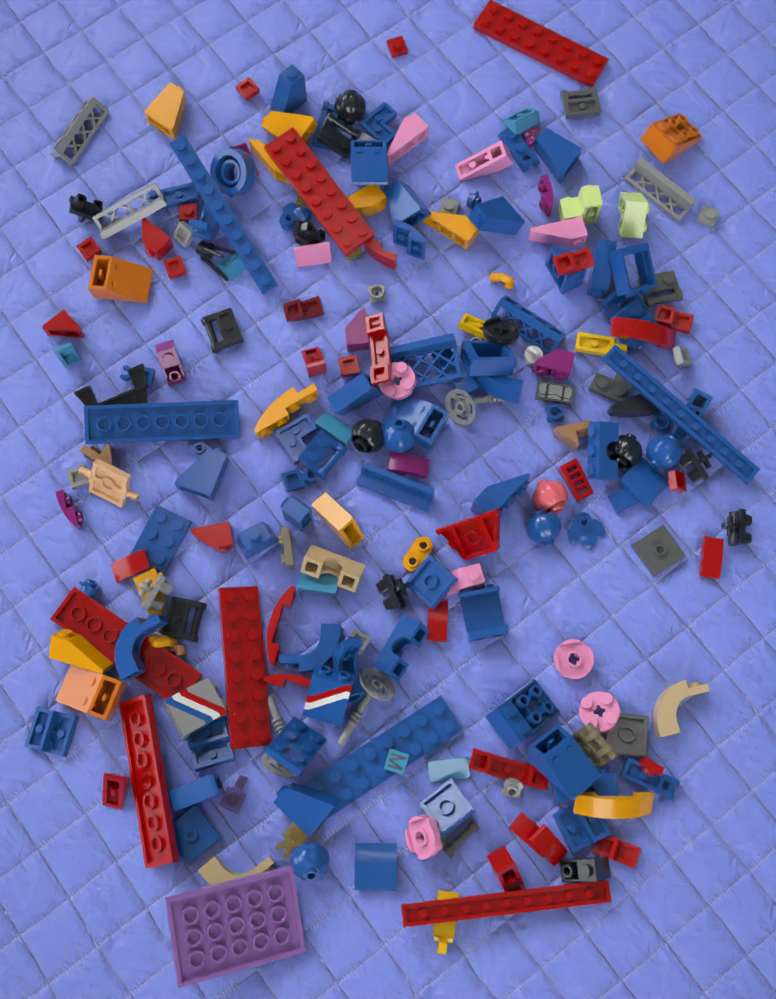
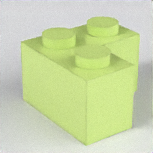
(587, 205)
(633, 213)

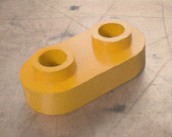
(417, 553)

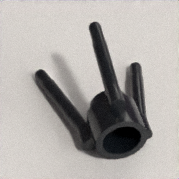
(208, 251)

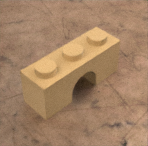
(322, 561)

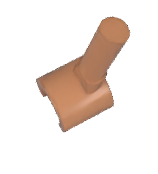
(180, 650)

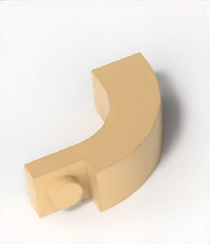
(666, 705)
(217, 872)

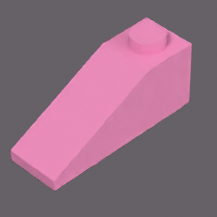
(409, 134)
(485, 162)
(562, 233)
(468, 578)

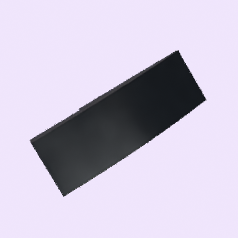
(633, 407)

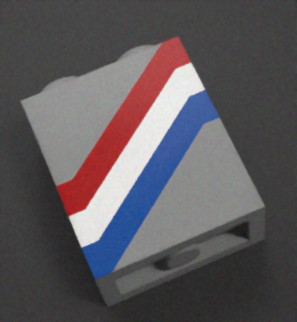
(195, 707)

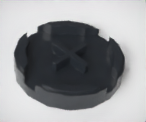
(500, 331)

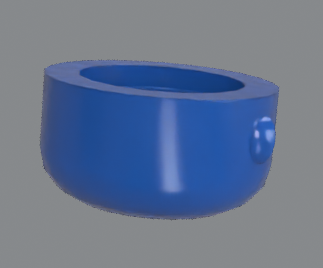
(223, 171)

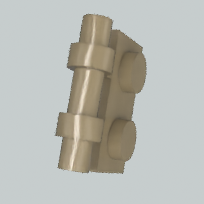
(595, 752)

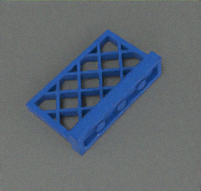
(425, 347)

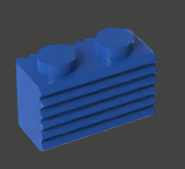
(296, 512)

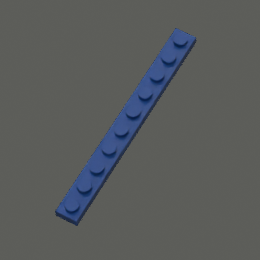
(223, 214)
(680, 414)

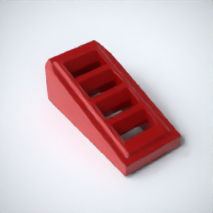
(581, 477)

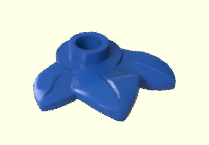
(292, 213)
(585, 533)

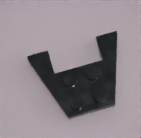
(133, 396)

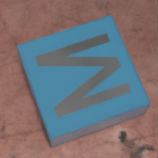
(396, 761)

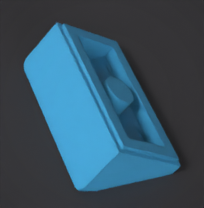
(522, 120)
(231, 266)
(334, 428)
(323, 585)
(448, 768)

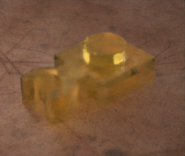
(294, 837)

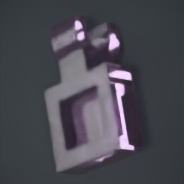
(234, 797)

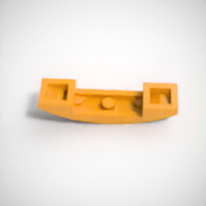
(614, 806)

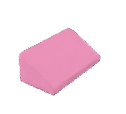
(312, 254)

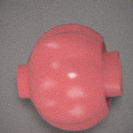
(550, 496)

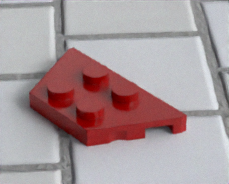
(474, 535)

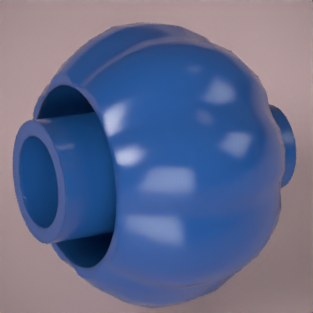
(398, 435)
(663, 452)
(543, 527)
(310, 861)

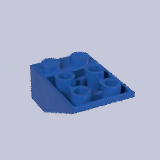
(369, 162)
(424, 416)
(500, 495)
(522, 714)
(563, 762)

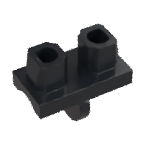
(84, 209)
(307, 234)
(698, 473)
(736, 527)
(396, 590)

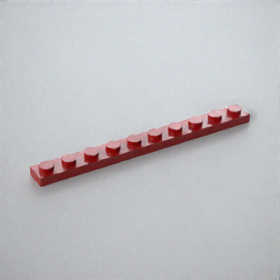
(505, 903)

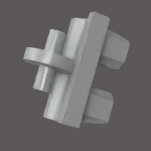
(159, 585)

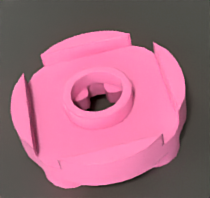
(406, 385)
(580, 650)
(605, 701)
(427, 827)

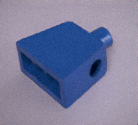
(256, 539)

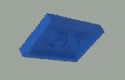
(162, 537)
(295, 746)

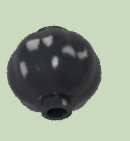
(350, 107)
(367, 436)
(625, 451)

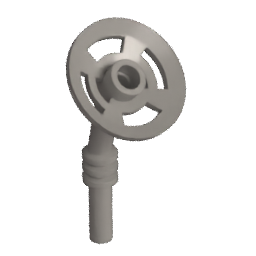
(465, 405)
(372, 690)
(277, 768)

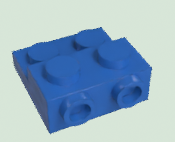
(634, 311)

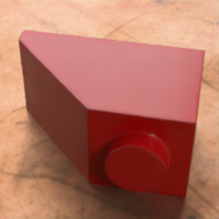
(155, 241)
(216, 536)
(505, 870)

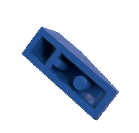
(698, 403)

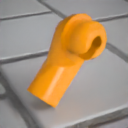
(502, 277)

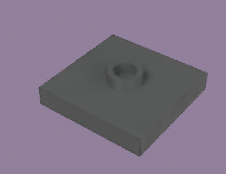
(658, 551)
(630, 735)

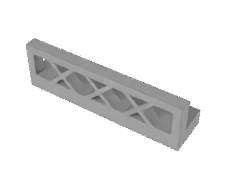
(74, 126)
(662, 186)
(134, 216)

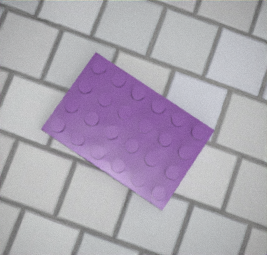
(234, 925)

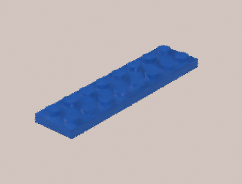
(161, 422)
(365, 766)

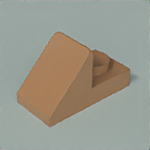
(568, 433)
(107, 454)

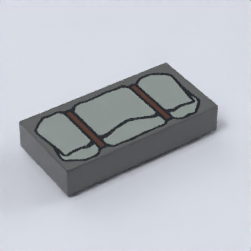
(555, 393)

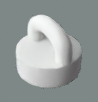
(532, 354)

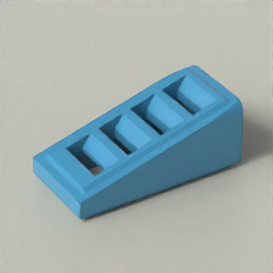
(67, 354)

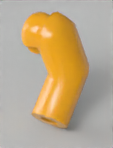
(162, 641)

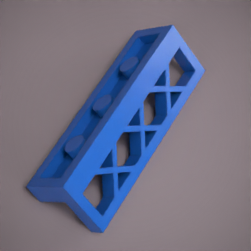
(533, 320)
(395, 487)

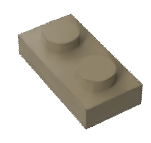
(285, 540)

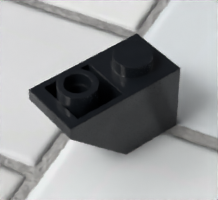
(585, 869)

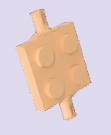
(109, 483)

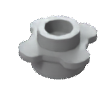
(376, 289)
(512, 788)

